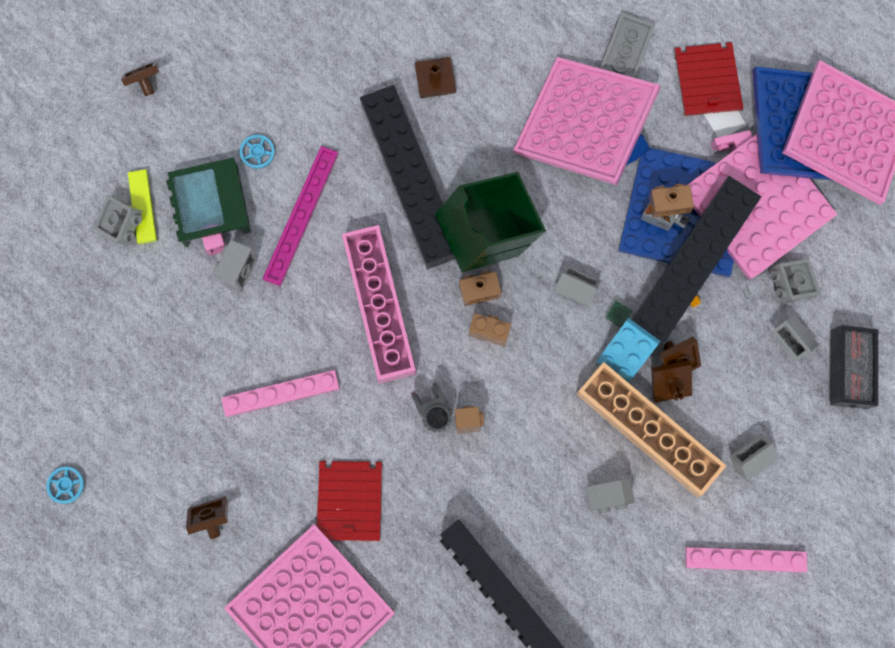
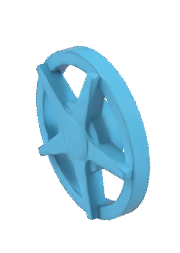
(257, 151)
(65, 485)

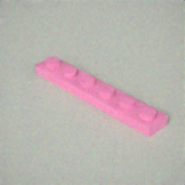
(280, 393)
(746, 559)

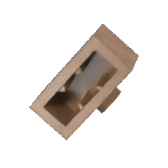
(671, 200)
(479, 288)
(489, 329)
(468, 419)

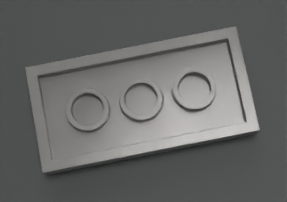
(627, 45)

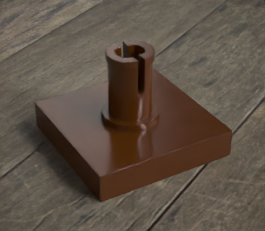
(141, 76)
(435, 77)
(681, 352)
(671, 381)
(207, 517)

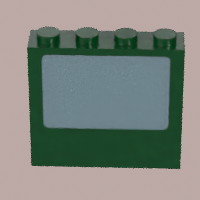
(208, 200)

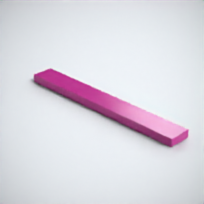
(300, 216)

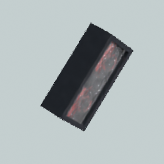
(854, 367)

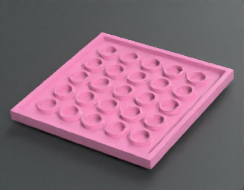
(587, 120)
(845, 133)
(782, 218)
(310, 600)

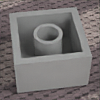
(235, 265)

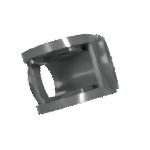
(439, 402)

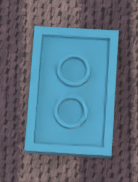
(628, 350)

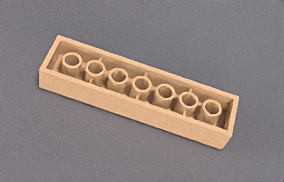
(651, 430)

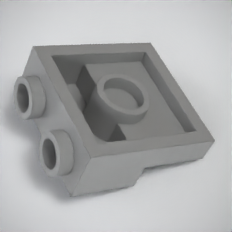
(118, 220)
(794, 281)

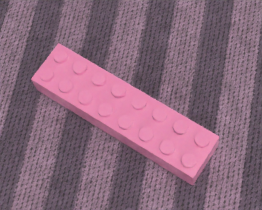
(379, 304)

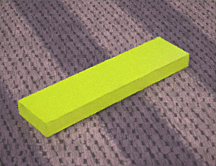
(142, 200)

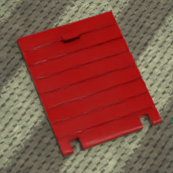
(708, 79)
(349, 500)

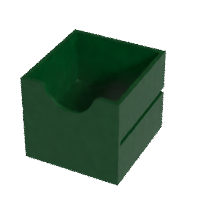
(489, 221)

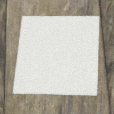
(725, 122)

